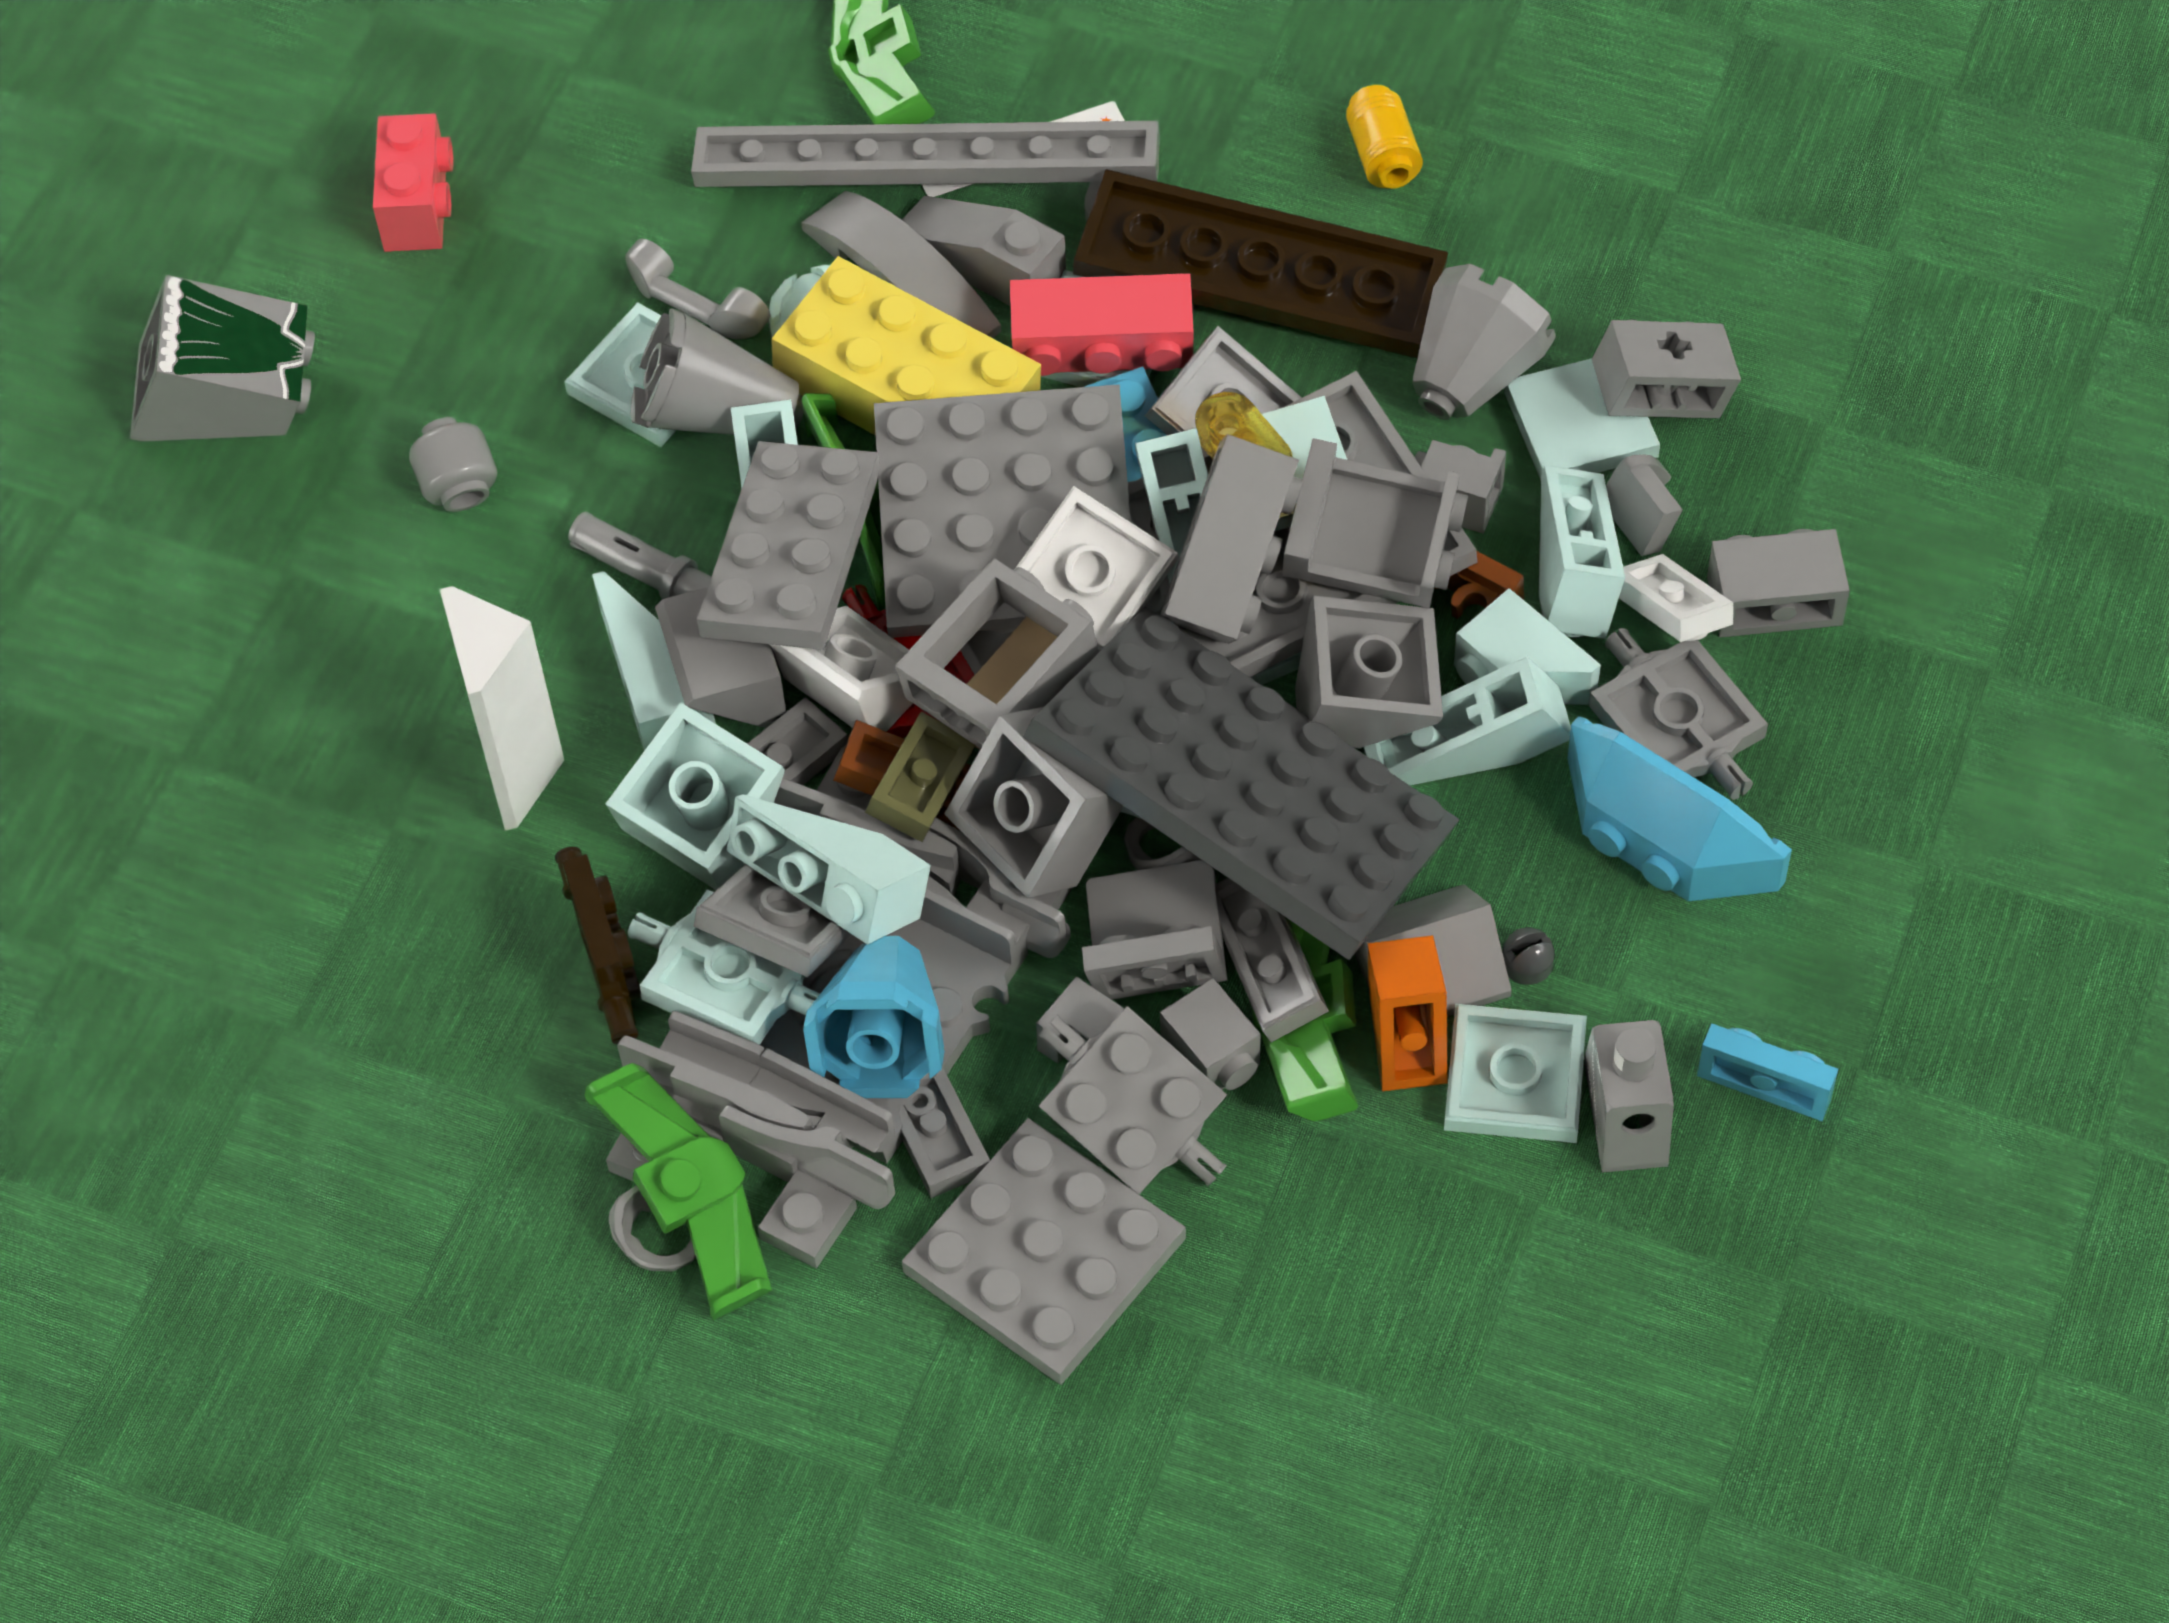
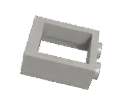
(961, 706)

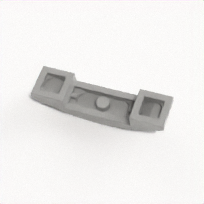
(899, 255)

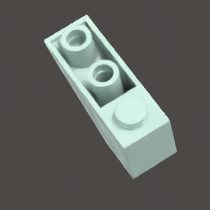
(831, 866)

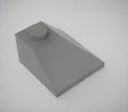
(1369, 669)

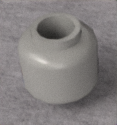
(453, 464)

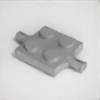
(1680, 709)
(1132, 1100)

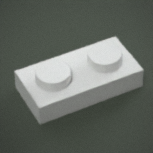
(1675, 599)

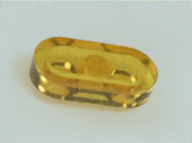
(1236, 412)

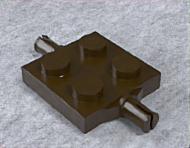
(603, 940)

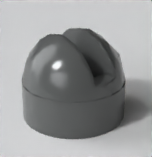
(1533, 963)

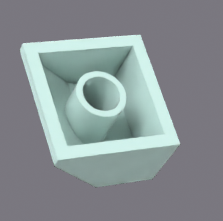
(685, 793)

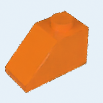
(1408, 1012)

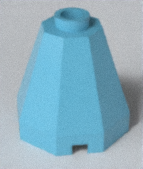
(877, 1022)

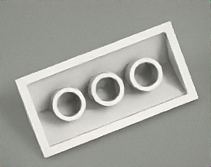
(506, 699)

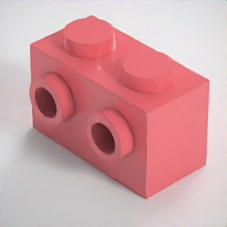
(411, 183)

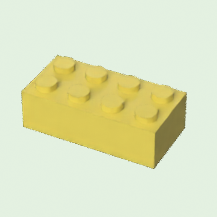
(884, 345)

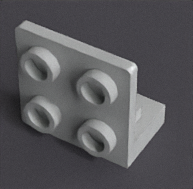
(1154, 930)

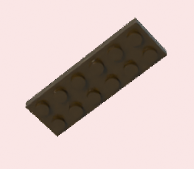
(1263, 262)

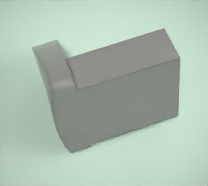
(1642, 502)

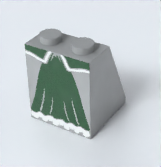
(220, 364)

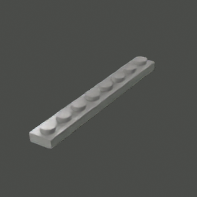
(924, 153)

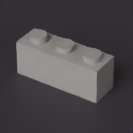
(1232, 540)

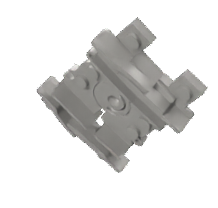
(805, 1123)

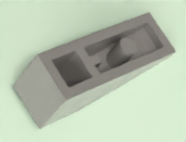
(989, 243)

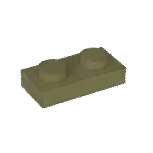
(920, 777)

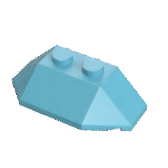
(1667, 820)

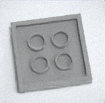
(1044, 1250)

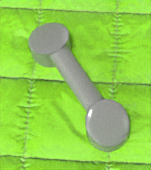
(737, 317)

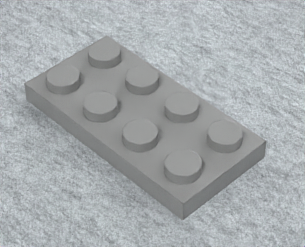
(789, 545)

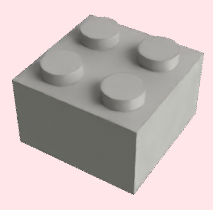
(1030, 811)

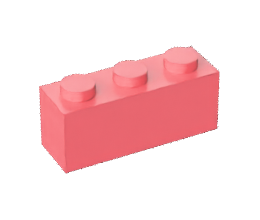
(1103, 322)

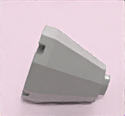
(1476, 341)

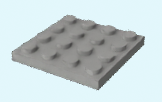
(981, 484)

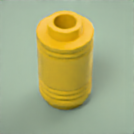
(1383, 137)

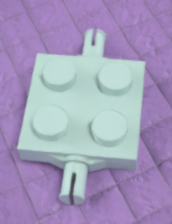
(716, 978)

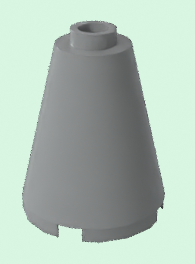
(699, 376)

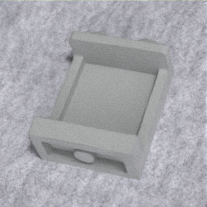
(1372, 528)

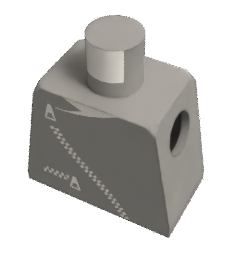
(1626, 1078)

